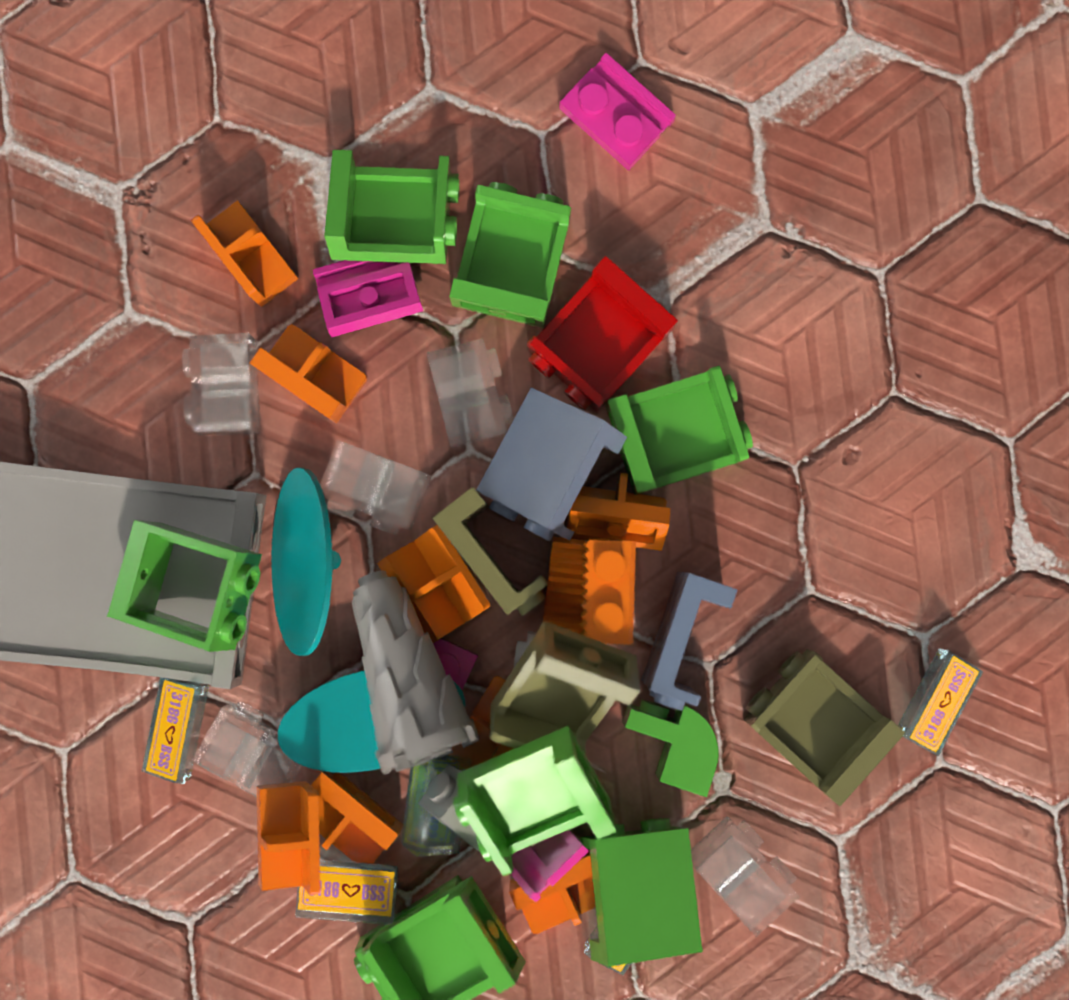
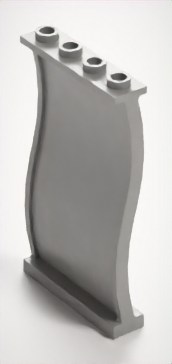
(64, 555)

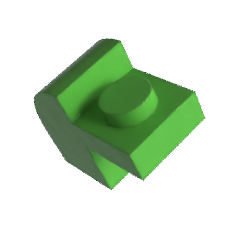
(689, 746)

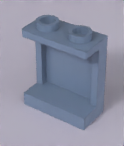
(546, 462)
(674, 634)

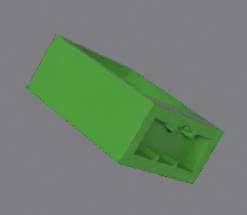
(139, 592)

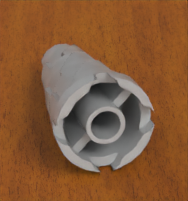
(411, 696)

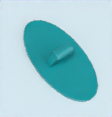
(302, 561)
(334, 727)

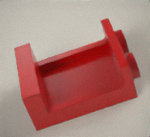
(600, 336)

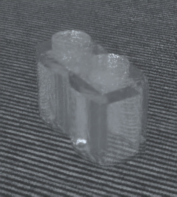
(223, 385)
(469, 394)
(373, 486)
(245, 750)
(742, 876)

